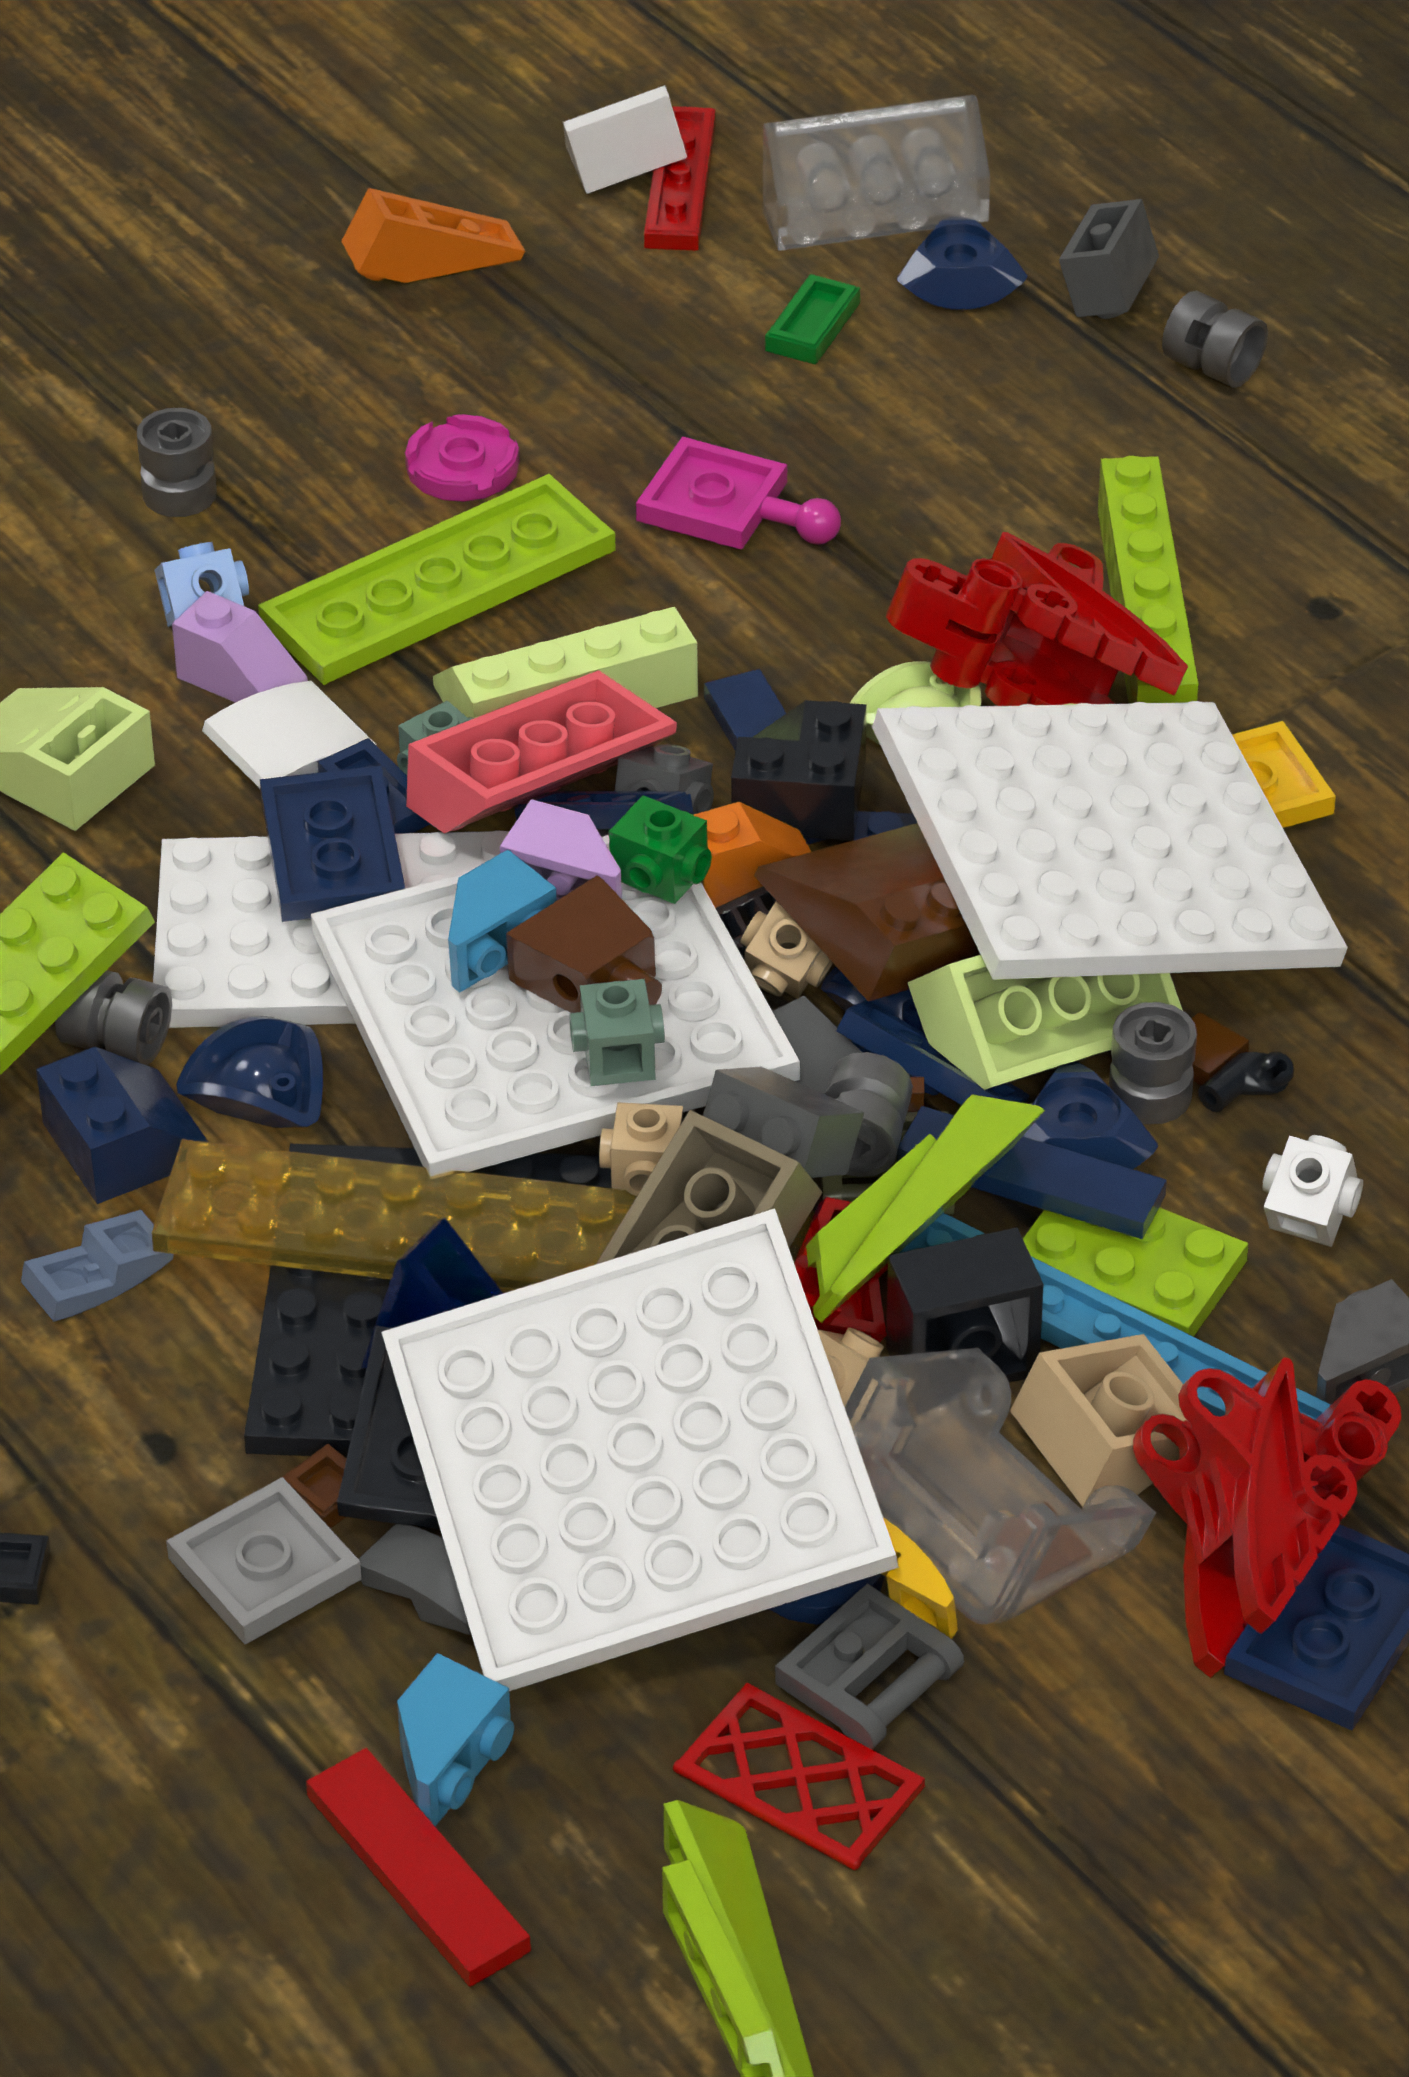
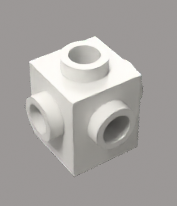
(1311, 1188)

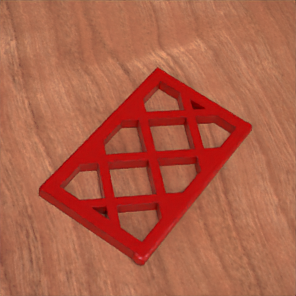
(795, 1728)

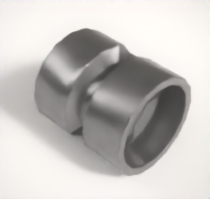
(1215, 339)
(176, 462)
(121, 1017)
(1153, 1061)
(884, 1094)

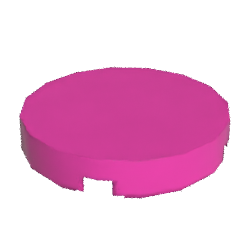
(462, 458)

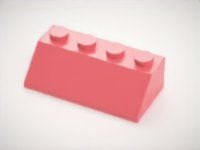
(528, 750)

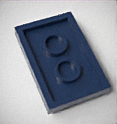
(330, 839)
(1334, 1633)

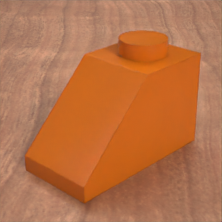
(739, 844)

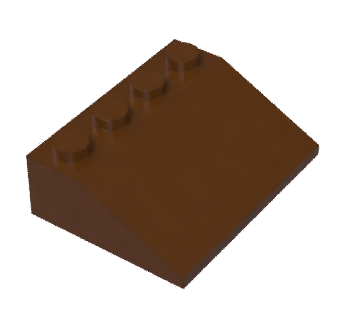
(874, 908)

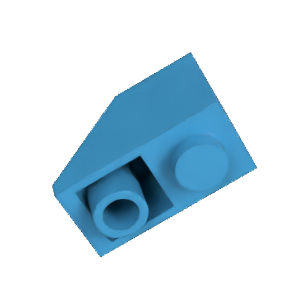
(487, 907)
(450, 1731)

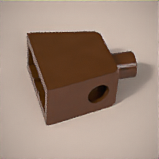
(579, 942)

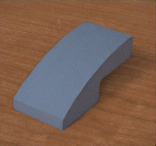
(108, 1263)

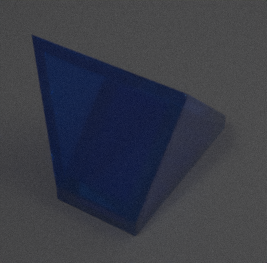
(432, 1279)

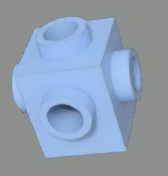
(180, 578)

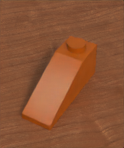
(424, 240)

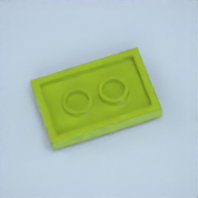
(1169, 1274)

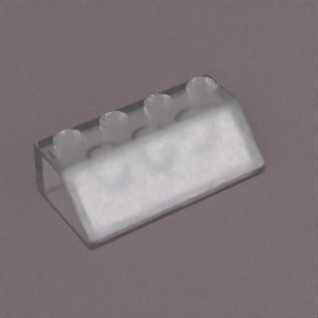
(874, 172)

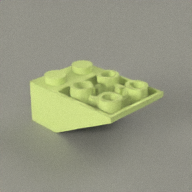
(72, 749)

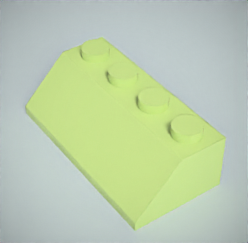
(644, 654)
(1028, 1024)

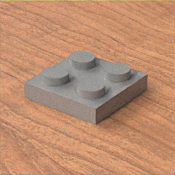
(264, 1560)

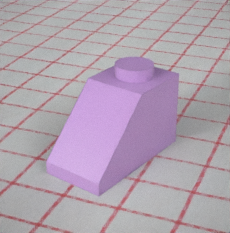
(230, 650)
(562, 847)

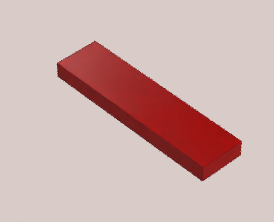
(681, 187)
(418, 1867)

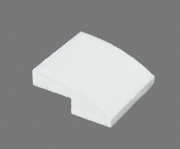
(282, 731)

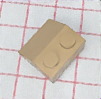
(1089, 1403)

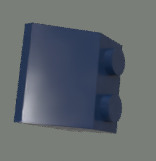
(113, 1120)

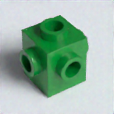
(660, 849)

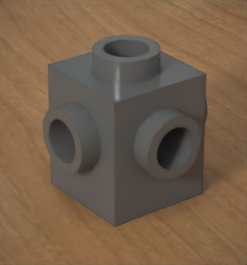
(667, 770)

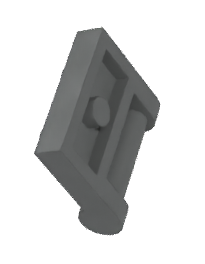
(853, 1651)

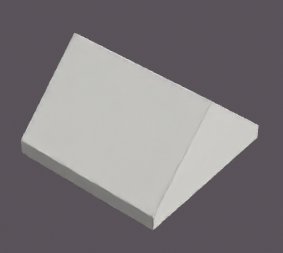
(624, 139)

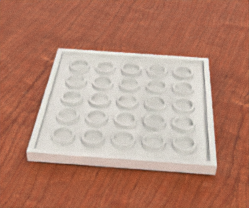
(1106, 840)
(495, 1065)
(637, 1452)

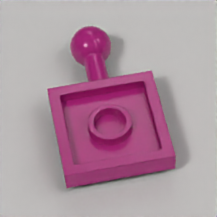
(726, 496)

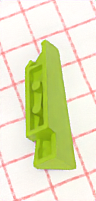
(913, 1196)
(729, 1941)

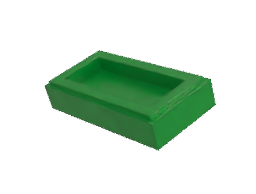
(812, 319)

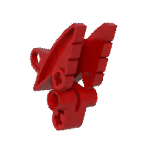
(1030, 627)
(1259, 1492)

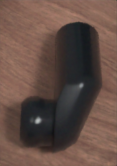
(1247, 1075)

